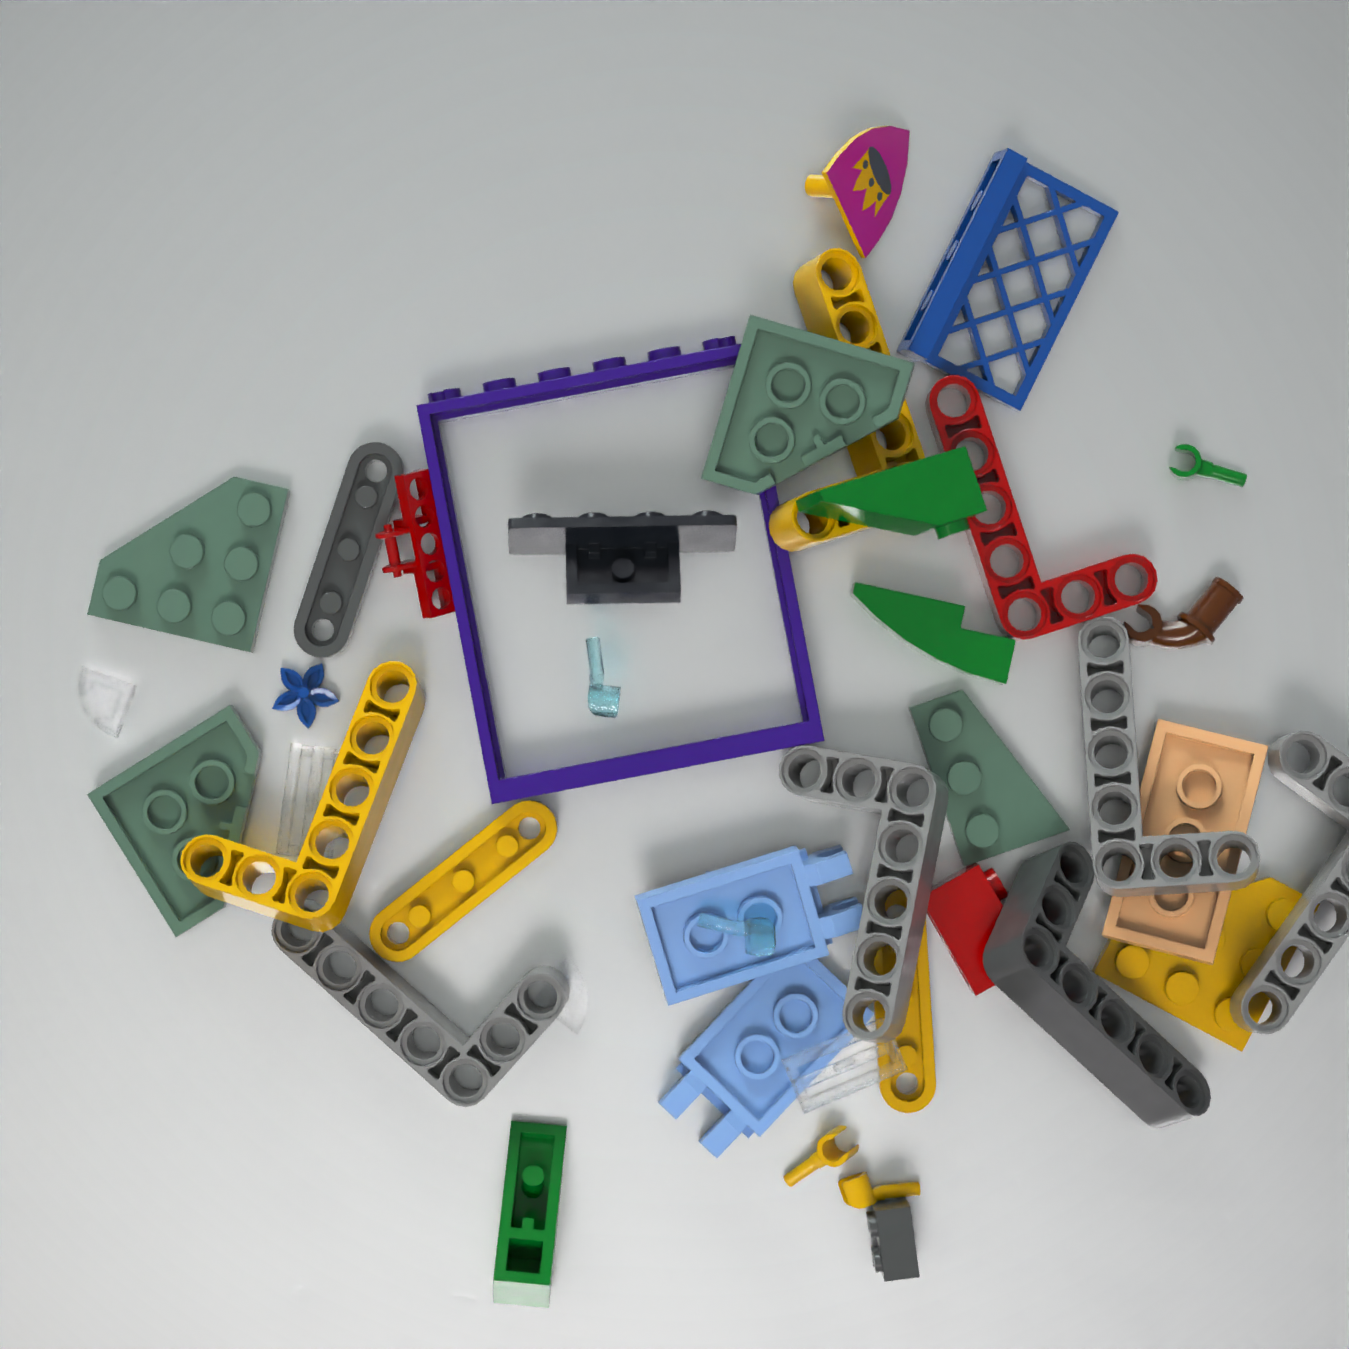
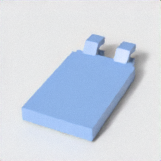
(770, 886)
(742, 1049)

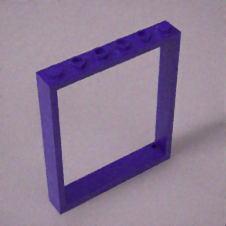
(556, 386)

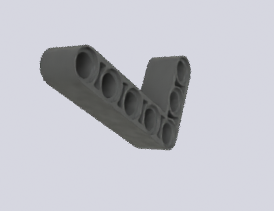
(1072, 1004)

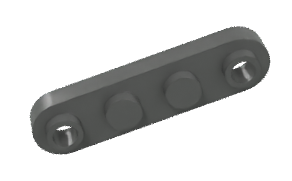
(348, 551)

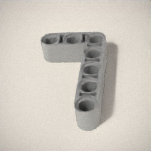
(1123, 784)
(886, 872)
(1329, 884)
(417, 1011)

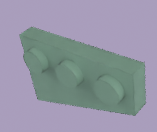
(989, 793)

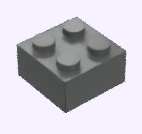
(896, 1248)

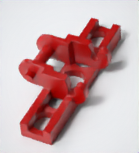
(423, 562)

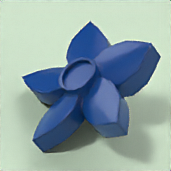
(304, 694)

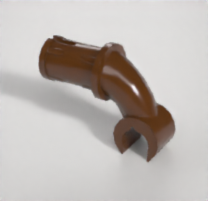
(1191, 627)

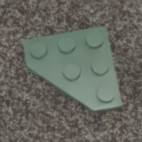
(798, 403)
(200, 568)
(179, 793)

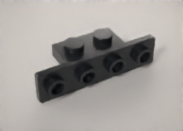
(622, 555)

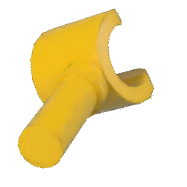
(826, 1154)
(859, 1193)

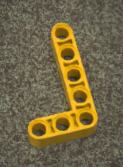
(822, 313)
(331, 821)

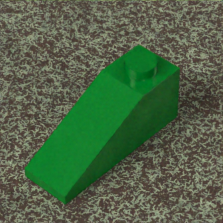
(906, 499)
(529, 1214)

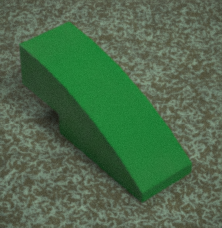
(936, 632)

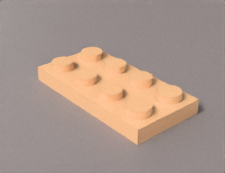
(1188, 786)

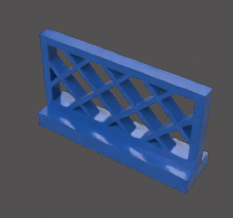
(965, 258)

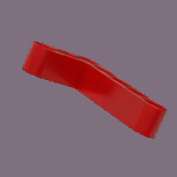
(1009, 532)

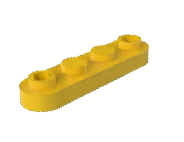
(463, 881)
(917, 1034)

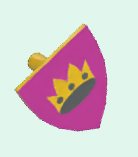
(865, 182)

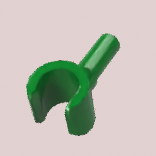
(1206, 469)

